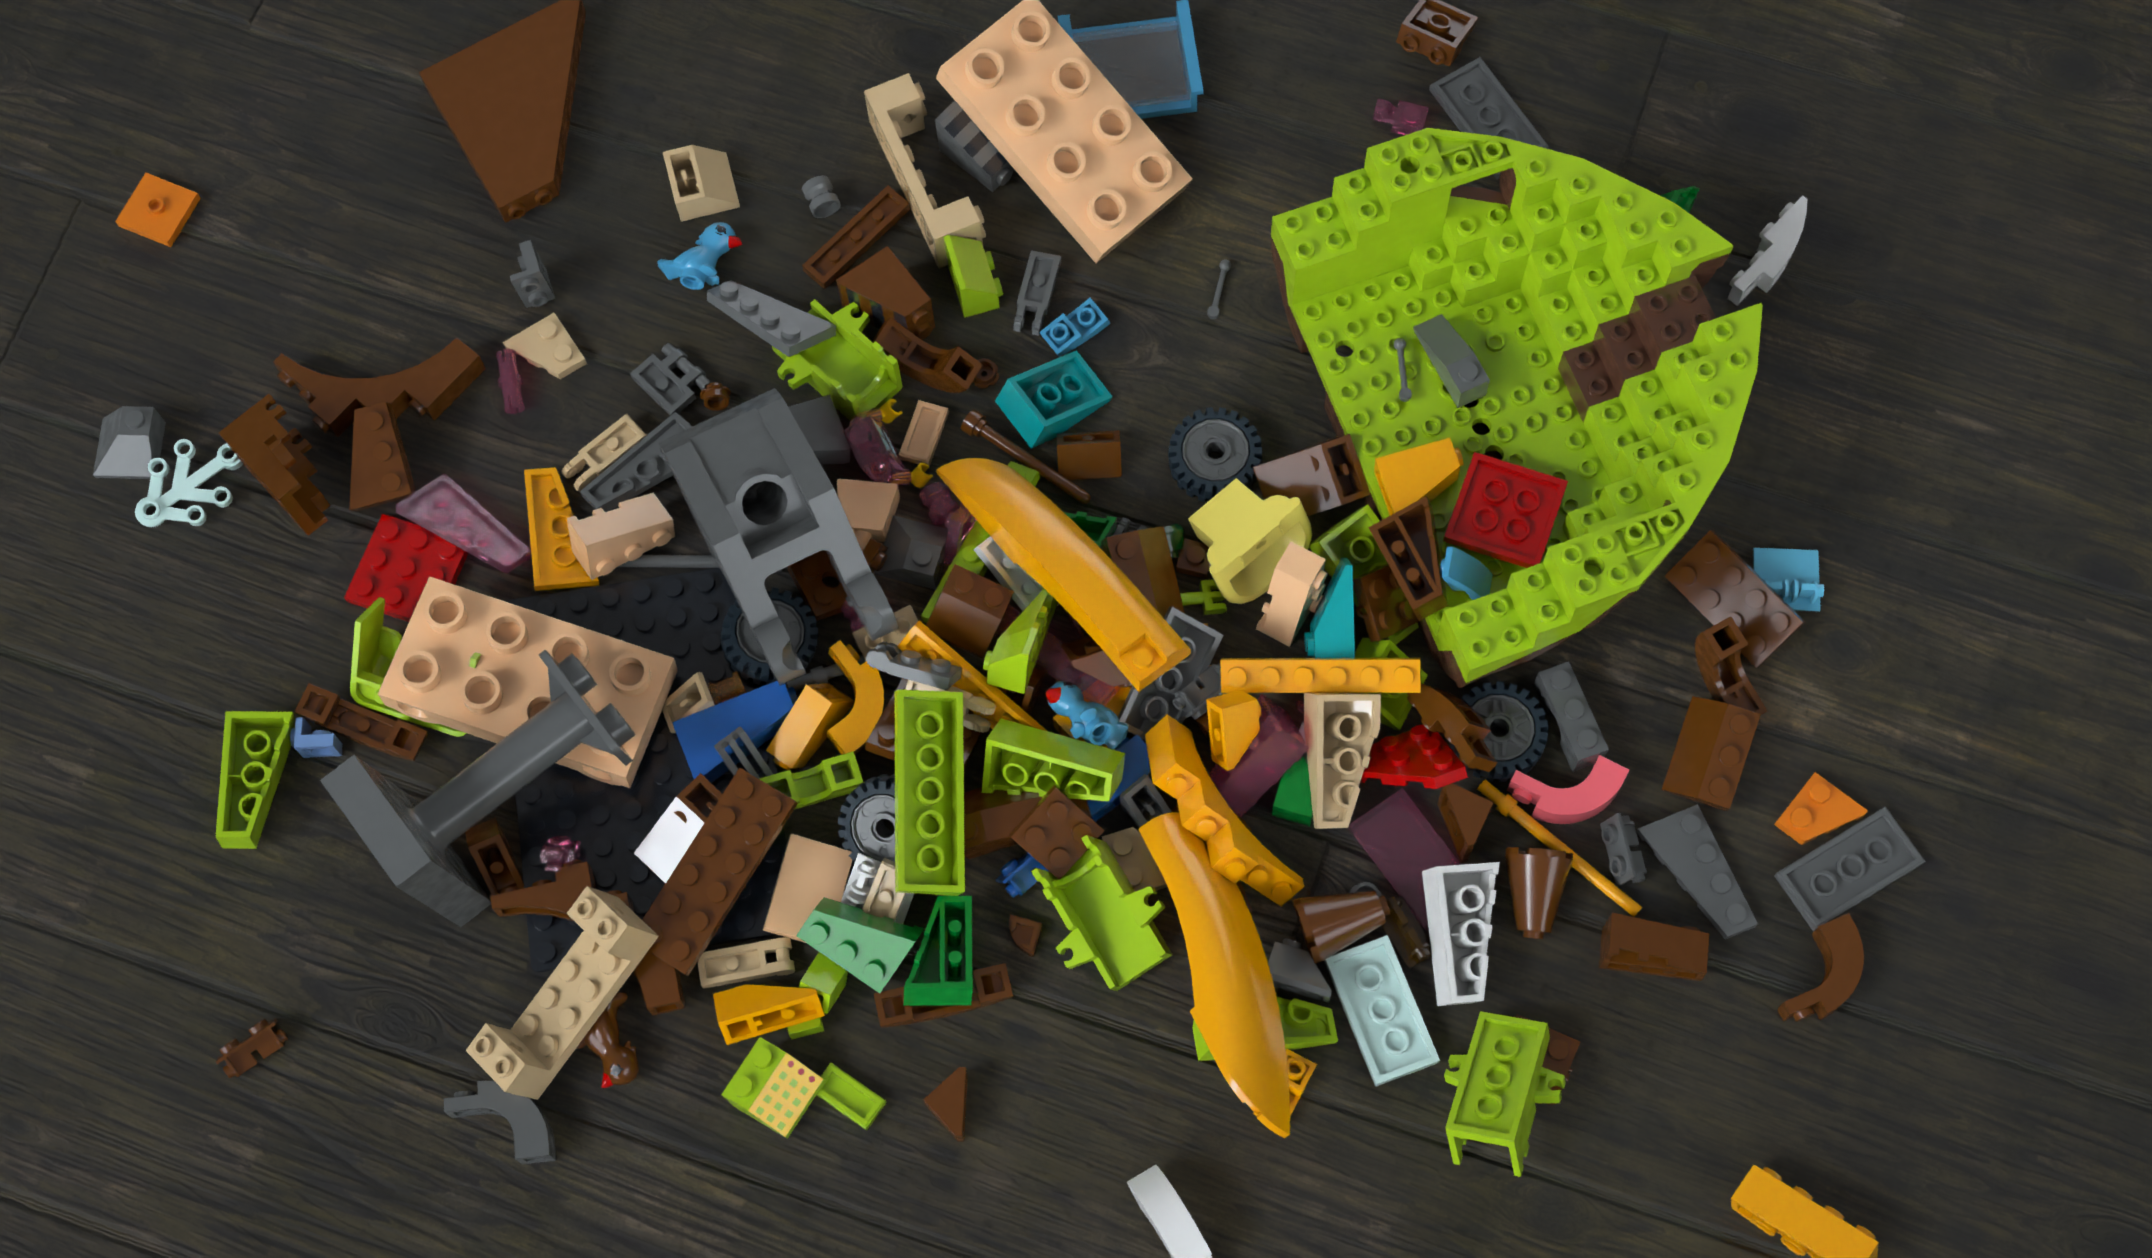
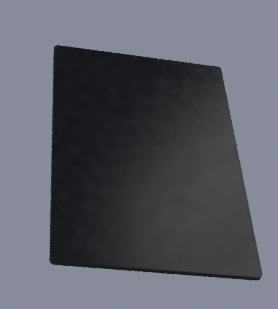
(683, 620)

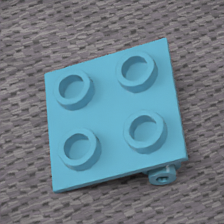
(1791, 575)

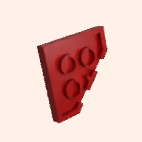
(1414, 757)

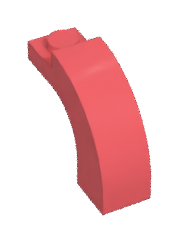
(1572, 803)

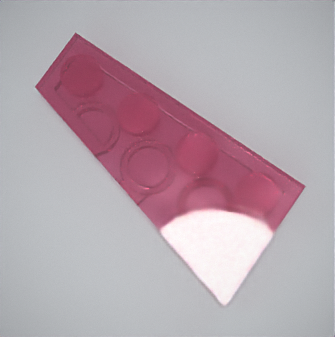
(462, 521)

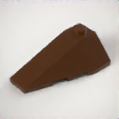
(994, 815)

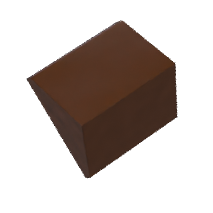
(1464, 817)

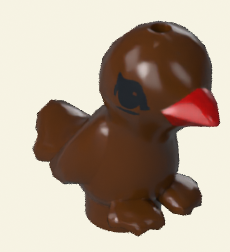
(619, 1062)

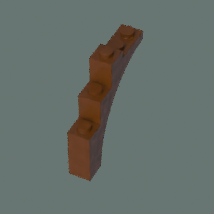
(425, 387)
(657, 979)

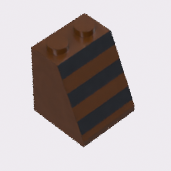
(887, 290)

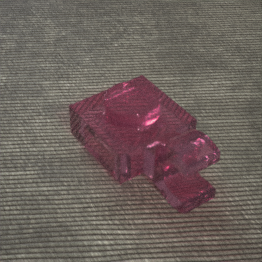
(1405, 118)
(559, 851)

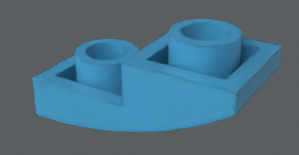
(1073, 330)
(1465, 573)

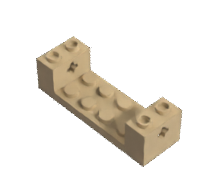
(896, 112)
(570, 1000)

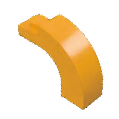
(856, 727)

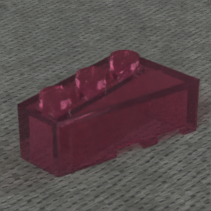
(1265, 760)

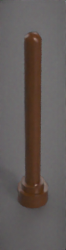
(976, 425)

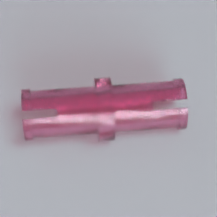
(510, 381)

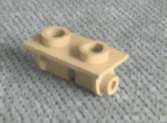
(906, 620)

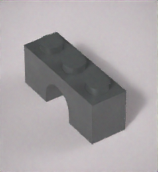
(1579, 731)

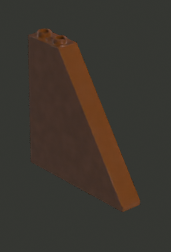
(514, 104)

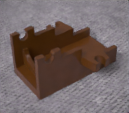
(278, 462)

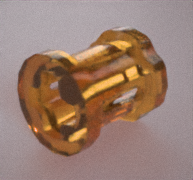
(726, 689)

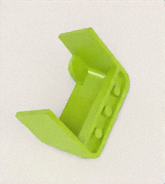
(371, 658)

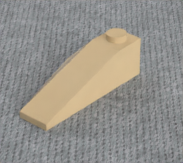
(1339, 740)

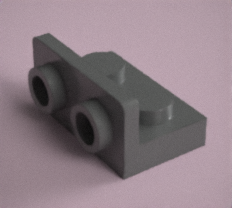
(533, 282)

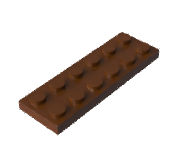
(716, 869)

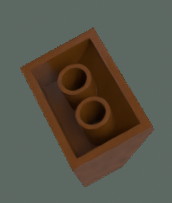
(1148, 564)
(1711, 752)

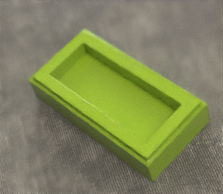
(850, 1096)

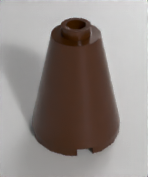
(1536, 887)
(1338, 920)

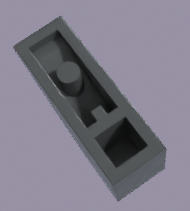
(1453, 360)

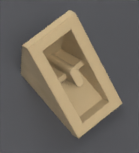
(687, 700)

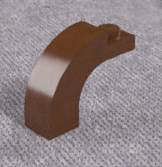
(935, 367)
(1721, 666)
(1844, 963)

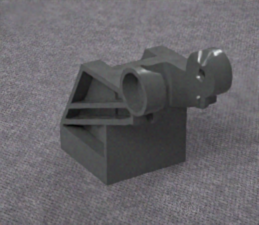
(775, 523)

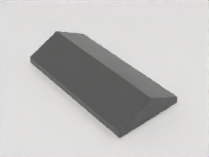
(1146, 708)

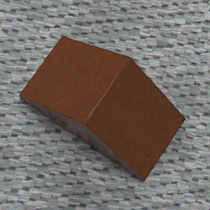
(949, 1103)

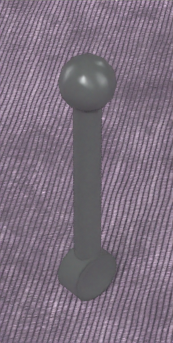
(1213, 311)
(1405, 393)

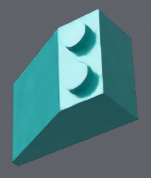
(1052, 398)
(1333, 622)

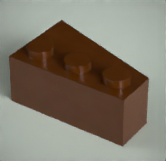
(378, 459)

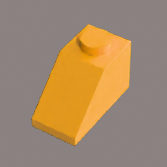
(1232, 726)

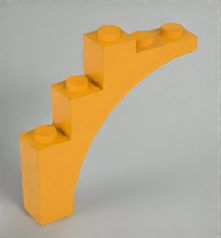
(1203, 811)

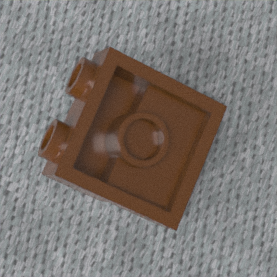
(1436, 31)

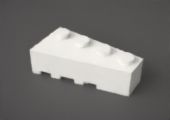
(1459, 928)

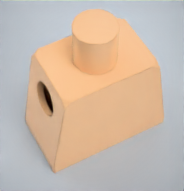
(868, 507)

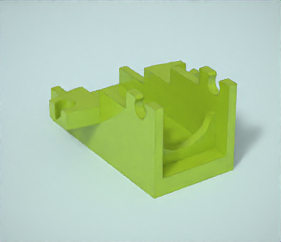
(845, 365)
(1105, 916)
(1500, 1085)

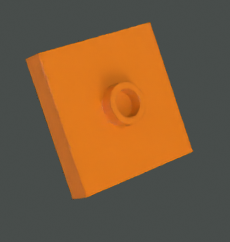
(158, 209)

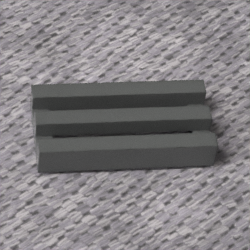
(730, 740)

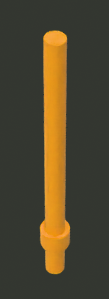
(1508, 806)

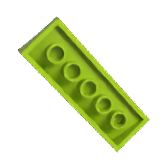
(929, 792)

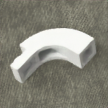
(1168, 1215)

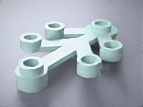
(184, 487)

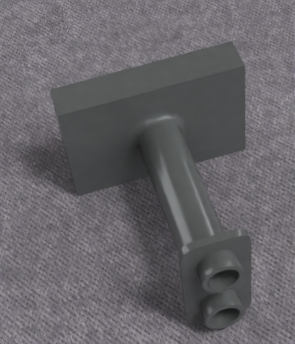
(416, 837)

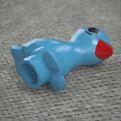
(699, 263)
(1089, 719)

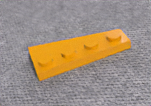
(549, 534)

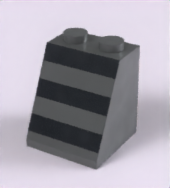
(970, 148)

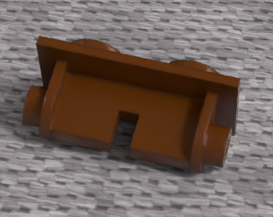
(239, 1055)

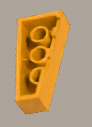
(1799, 1220)

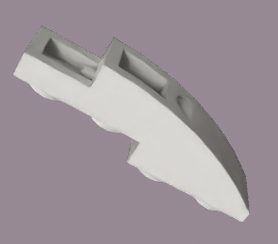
(1773, 252)

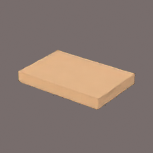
(805, 877)

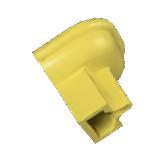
(1248, 538)

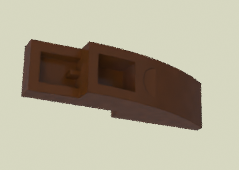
(1458, 722)

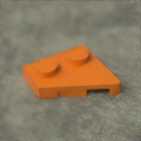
(1818, 810)

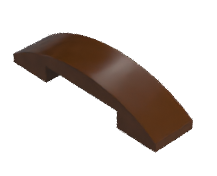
(360, 724)
(989, 987)

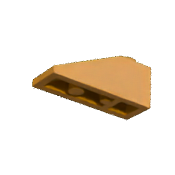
(762, 1009)

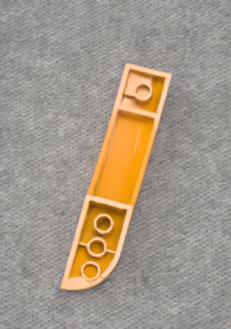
(1068, 567)
(1229, 972)

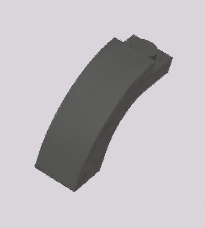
(531, 1129)

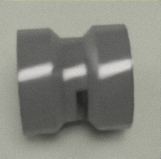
(819, 193)

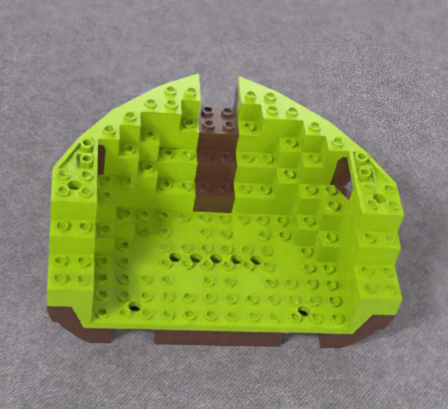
(1592, 348)

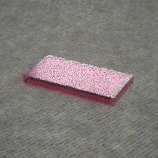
(1402, 848)

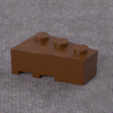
(1413, 554)
(1653, 948)

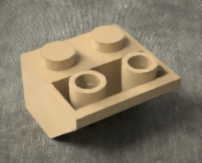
(700, 181)

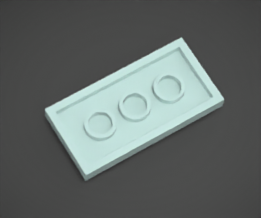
(1381, 1010)

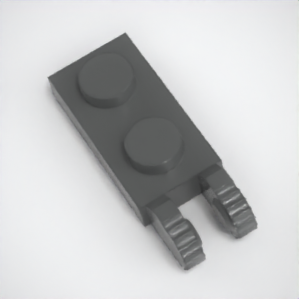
(1037, 289)
(913, 666)

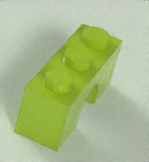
(823, 782)

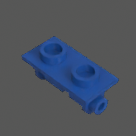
(1018, 874)

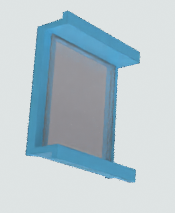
(1146, 61)

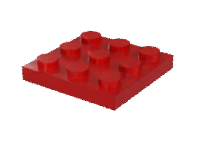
(1505, 511)
(399, 566)

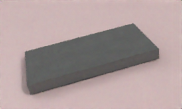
(1483, 106)
(1849, 868)

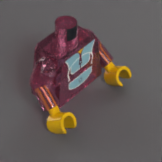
(876, 451)

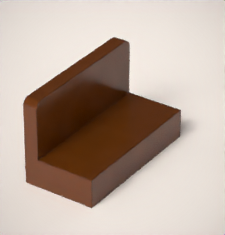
(1089, 455)

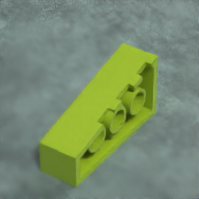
(1035, 760)

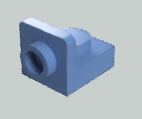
(318, 744)

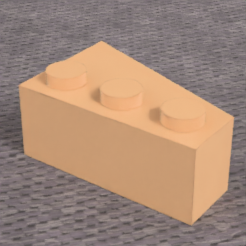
(619, 534)
(1294, 591)

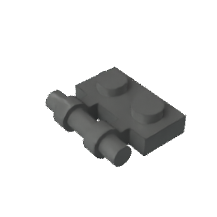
(663, 385)

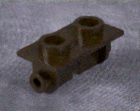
(1406, 933)

